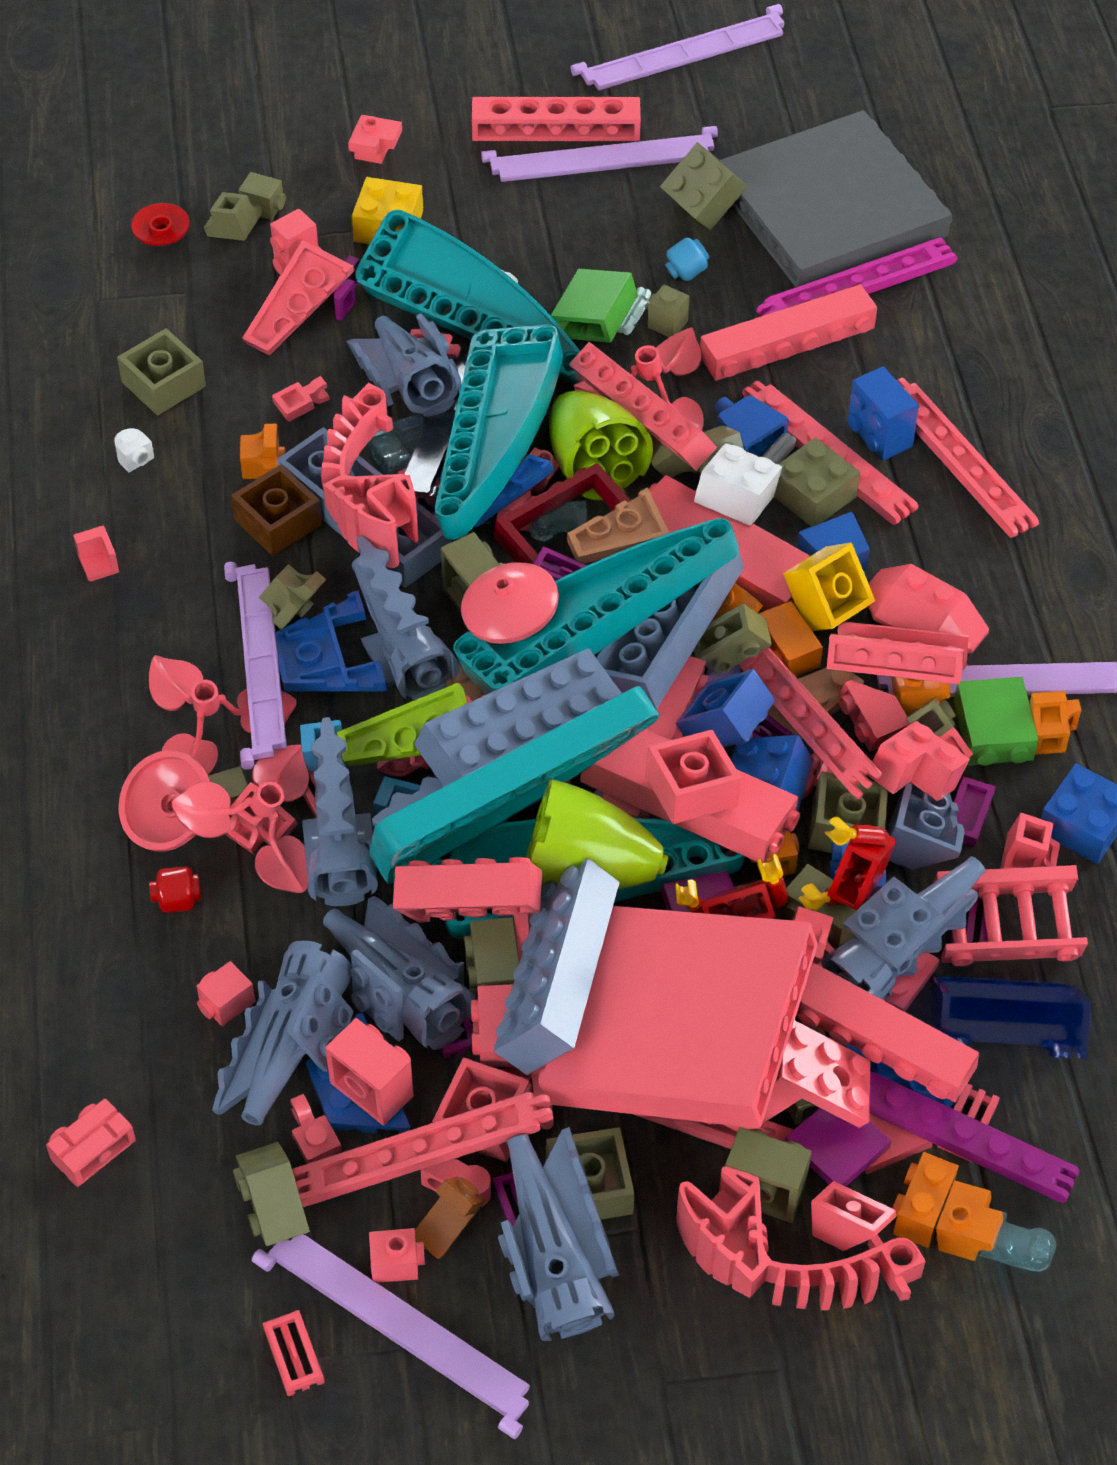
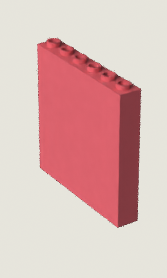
(686, 1017)

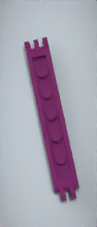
(971, 1139)

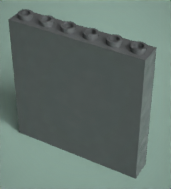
(835, 199)

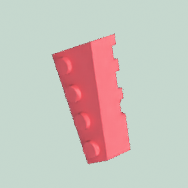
(467, 889)

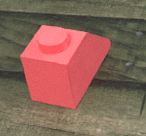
(847, 1217)

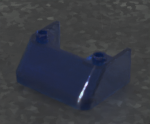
(1013, 1013)

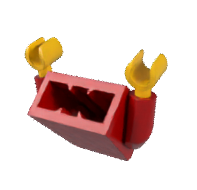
(859, 868)
(748, 900)

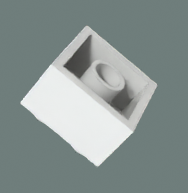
(738, 484)

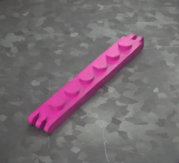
(871, 275)

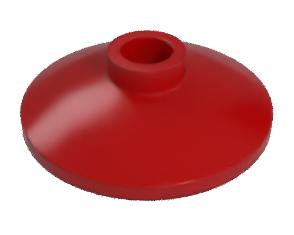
(160, 224)

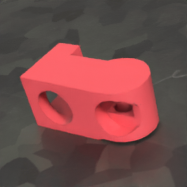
(434, 1176)

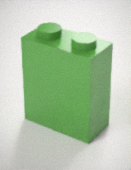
(595, 304)
(996, 720)

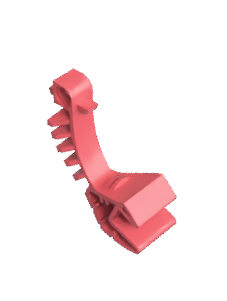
(366, 503)
(733, 1247)

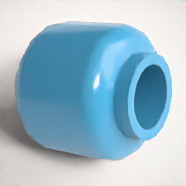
(687, 259)

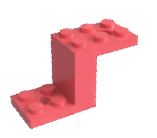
(823, 1075)

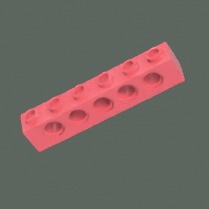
(556, 118)
(653, 412)

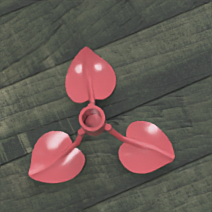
(676, 354)
(180, 682)
(279, 779)

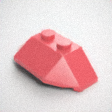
(920, 601)

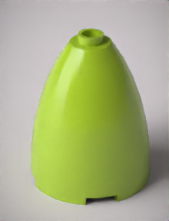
(600, 431)
(582, 826)

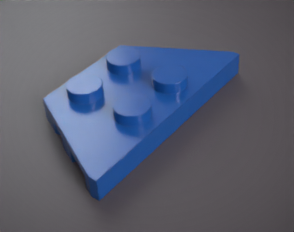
(343, 1112)

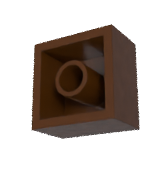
(276, 510)

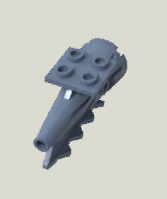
(410, 365)
(404, 644)
(335, 840)
(901, 926)
(402, 976)
(283, 1027)
(555, 1232)

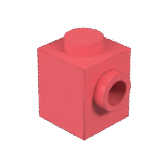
(225, 994)
(395, 1255)

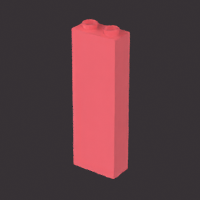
(761, 552)
(749, 829)

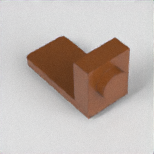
(449, 1215)

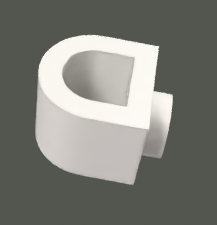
(133, 448)

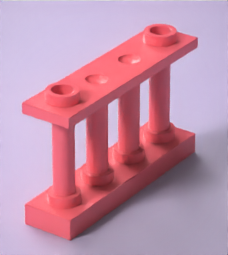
(898, 652)
(1022, 884)

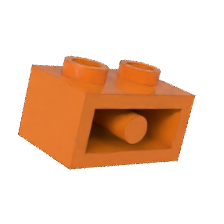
(925, 1198)

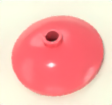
(509, 603)
(148, 799)

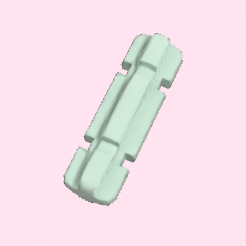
(636, 311)

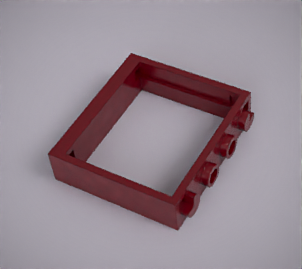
(538, 506)

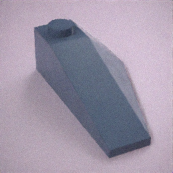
(924, 829)

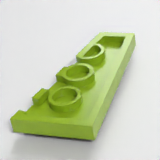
(396, 731)

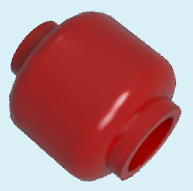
(176, 889)

